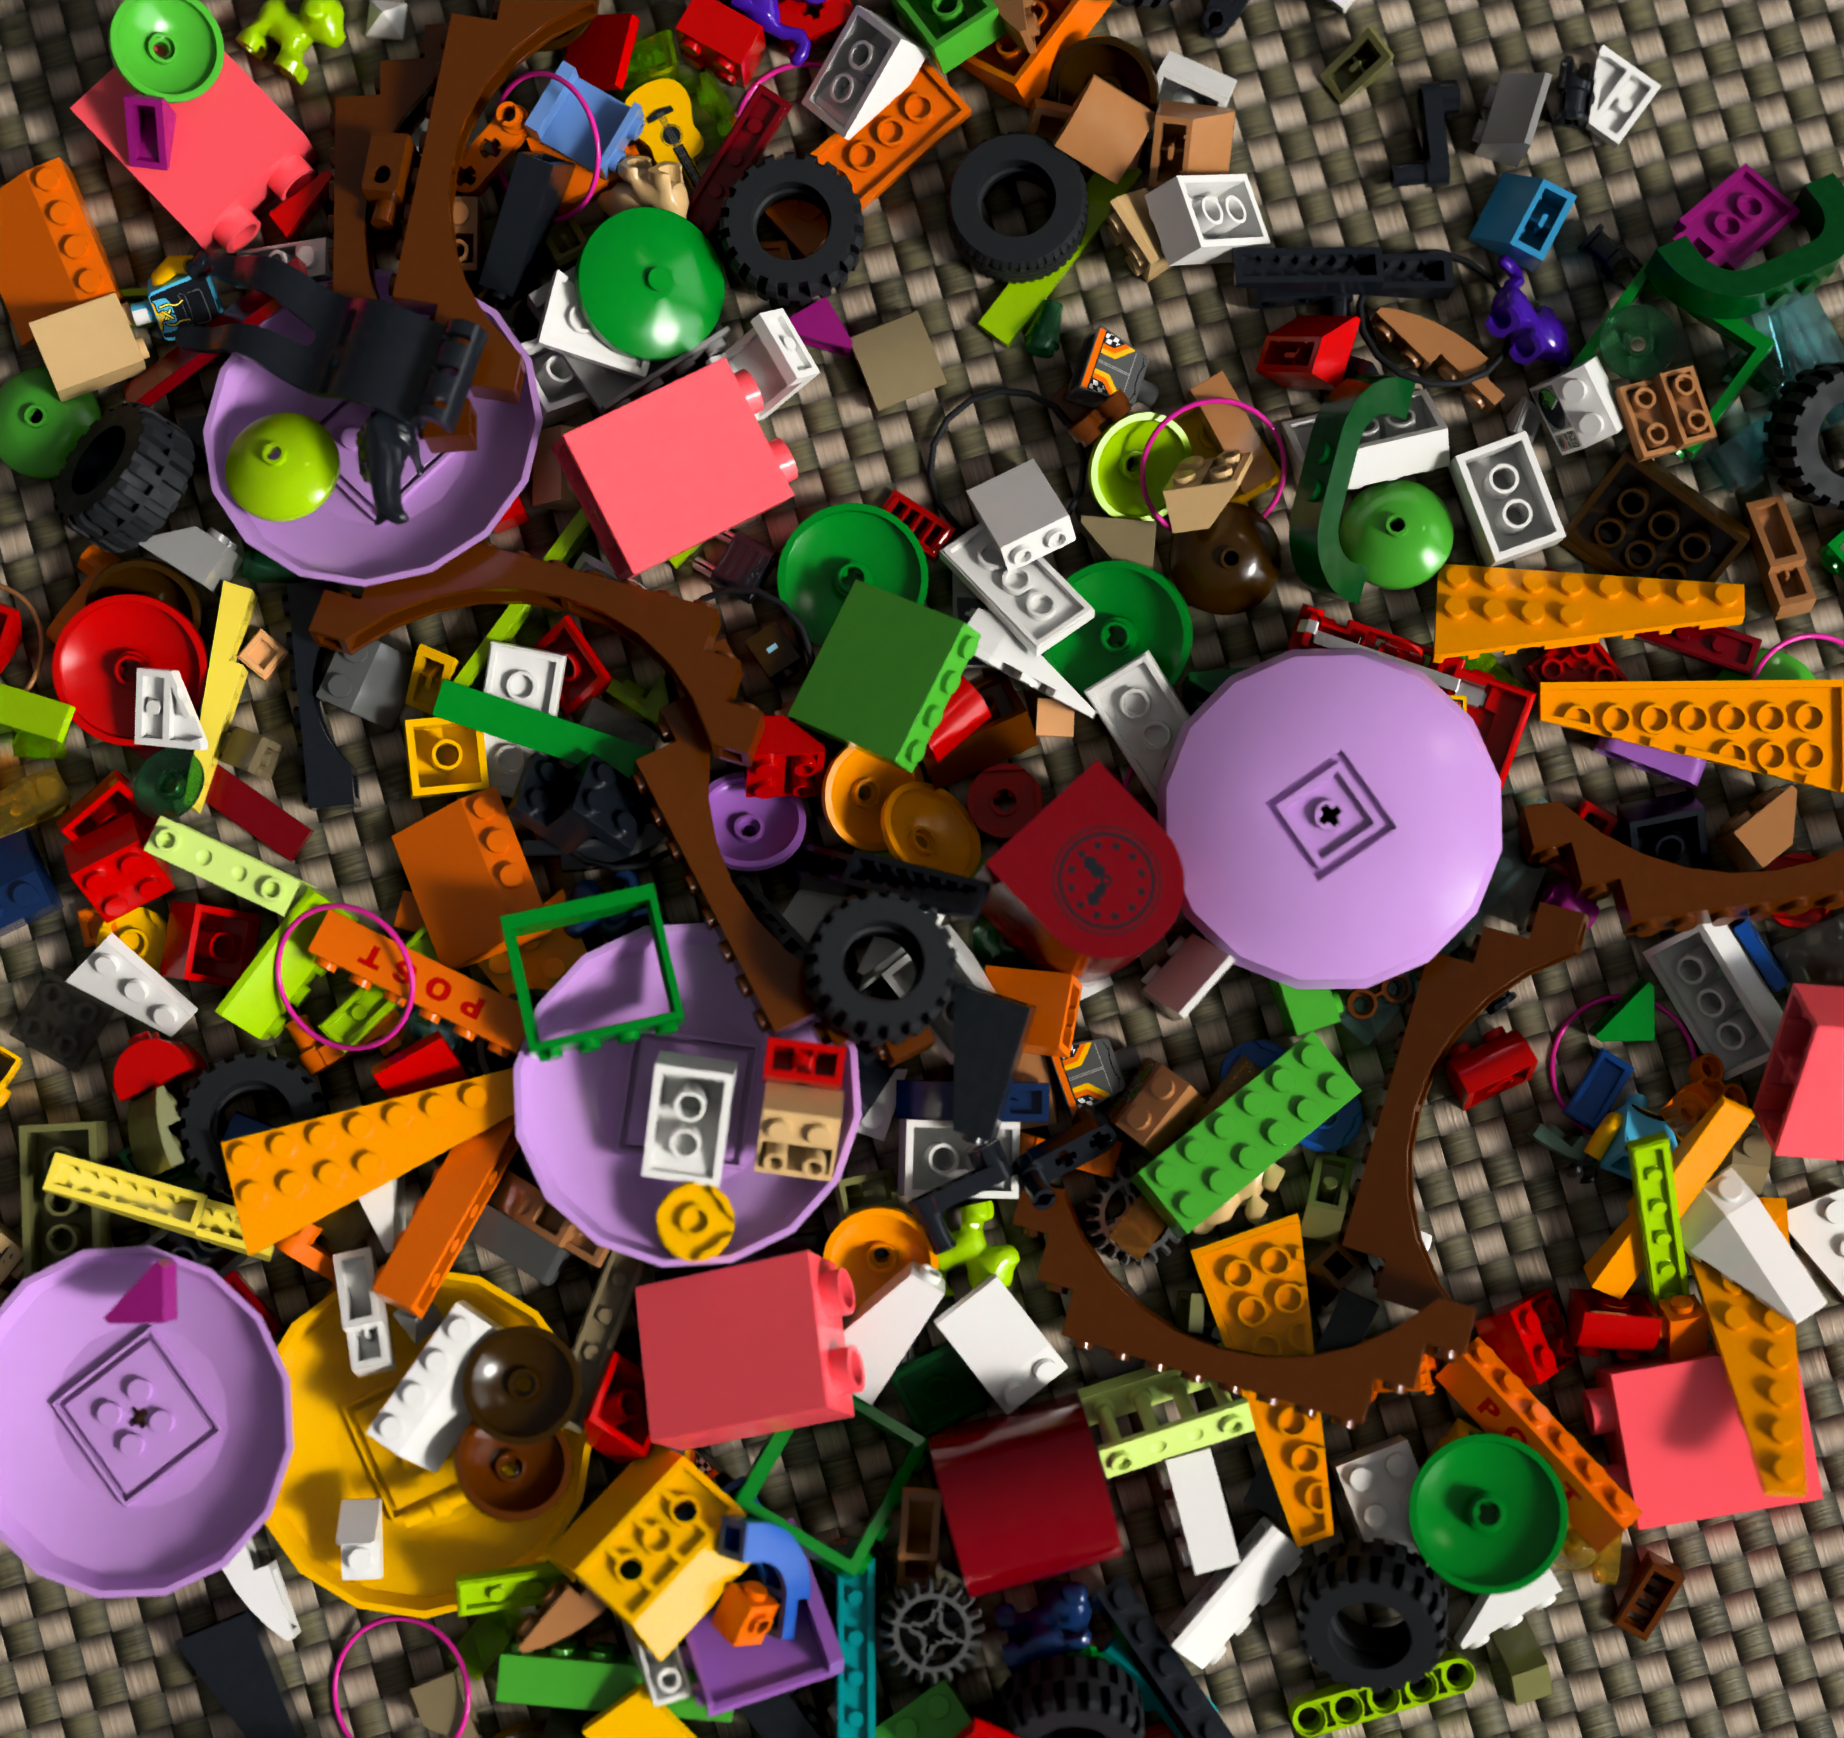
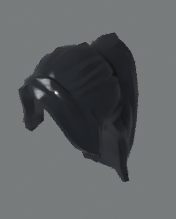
(382, 454)

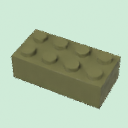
(51, 1223)

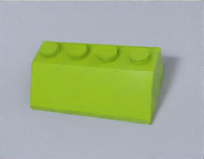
(255, 998)

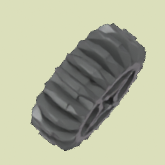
(1104, 1227)
(948, 1635)

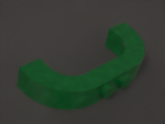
(1727, 294)
(1326, 479)

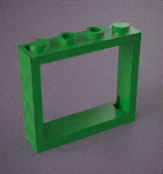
(1732, 329)
(578, 912)
(878, 1524)

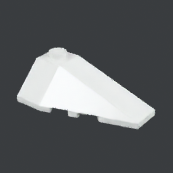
(1004, 652)
(1739, 1239)

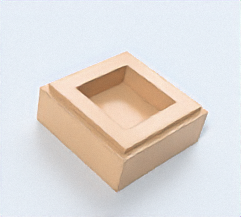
(263, 655)
(1054, 719)

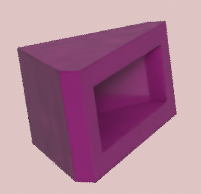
(149, 130)
(822, 329)
(151, 1298)

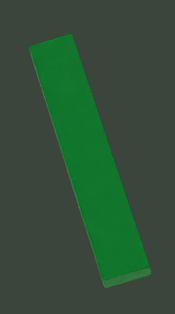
(533, 728)

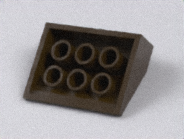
(1652, 526)

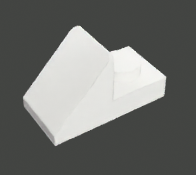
(361, 1538)

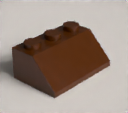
(997, 739)

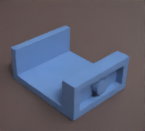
(565, 128)

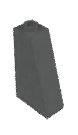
(519, 1245)

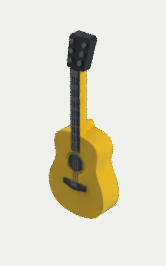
(670, 128)

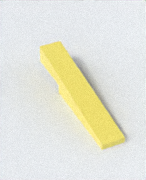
(224, 677)
(149, 1202)

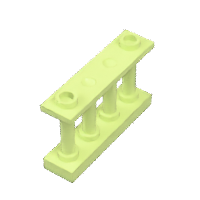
(225, 866)
(1141, 1391)

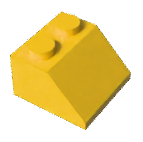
(444, 758)

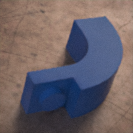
(778, 1560)

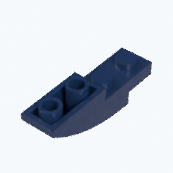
(935, 1101)

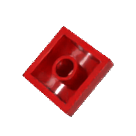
(961, 717)
(101, 805)
(154, 1063)
(1491, 1067)
(1605, 1322)

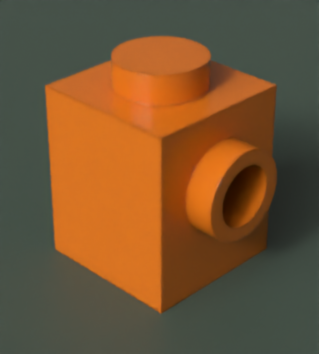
(1683, 1326)
(745, 1613)

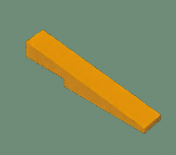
(1693, 1161)

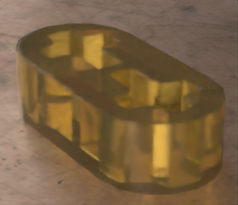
(1606, 1567)

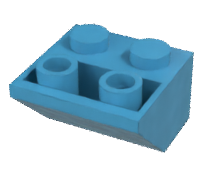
(1522, 218)

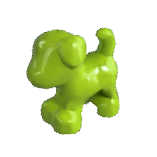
(317, 22)
(974, 1251)

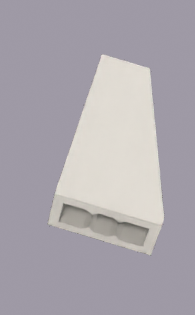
(891, 1321)

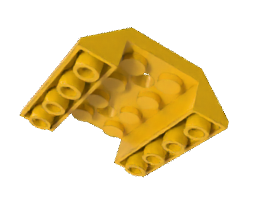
(677, 1558)

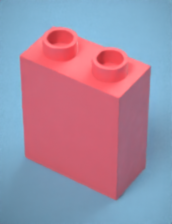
(226, 156)
(676, 468)
(1804, 1077)
(747, 1350)
(1681, 1441)

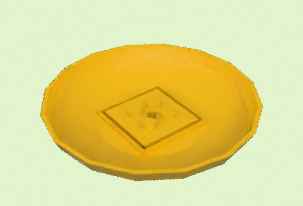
(340, 1461)

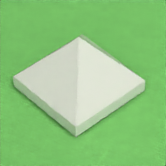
(386, 20)

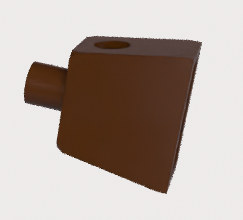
(388, 176)

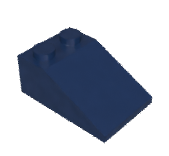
(24, 883)

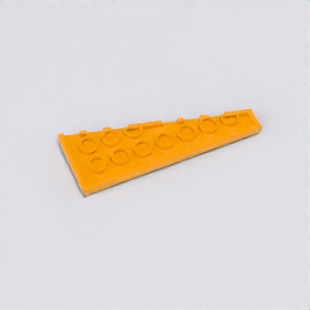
(1524, 608)
(1751, 725)
(321, 1164)
(1263, 1308)
(1760, 1369)

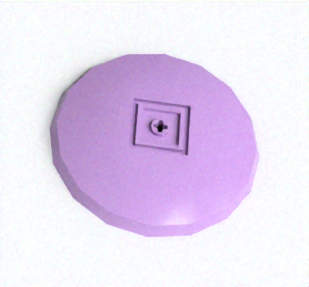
(447, 506)
(1410, 836)
(589, 1111)
(119, 1500)

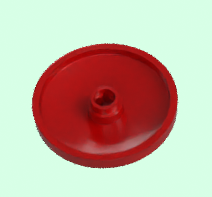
(105, 646)

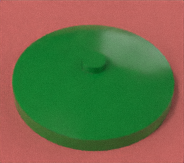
(649, 284)
(843, 546)
(1133, 614)
(1488, 1514)

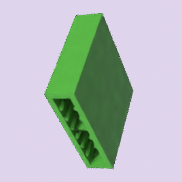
(884, 675)

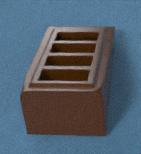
(1643, 1576)

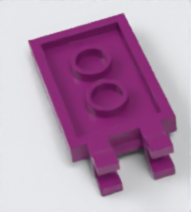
(1737, 219)

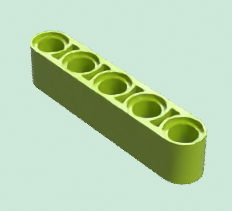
(1366, 1709)

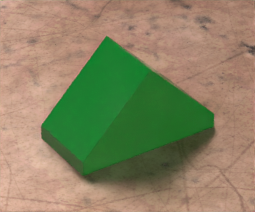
(1630, 1017)

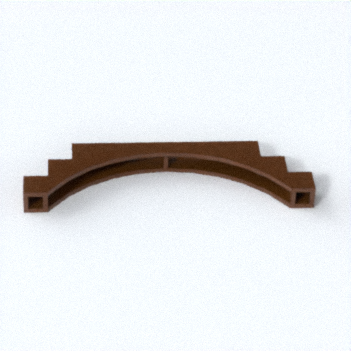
(473, 67)
(395, 108)
(667, 628)
(678, 791)
(1664, 895)
(1445, 1004)
(1326, 1382)

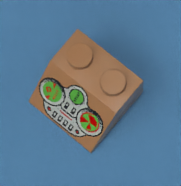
(1154, 1107)

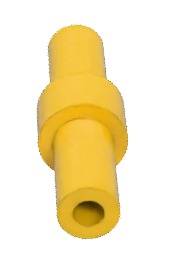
(439, 1506)

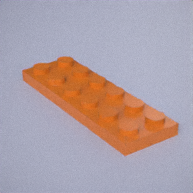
(877, 153)

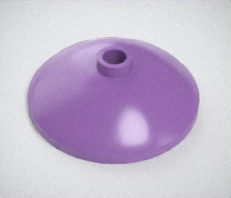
(774, 822)

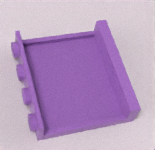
(747, 1674)

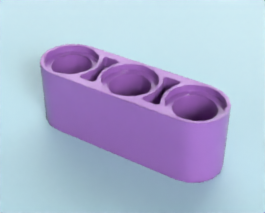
(1666, 765)

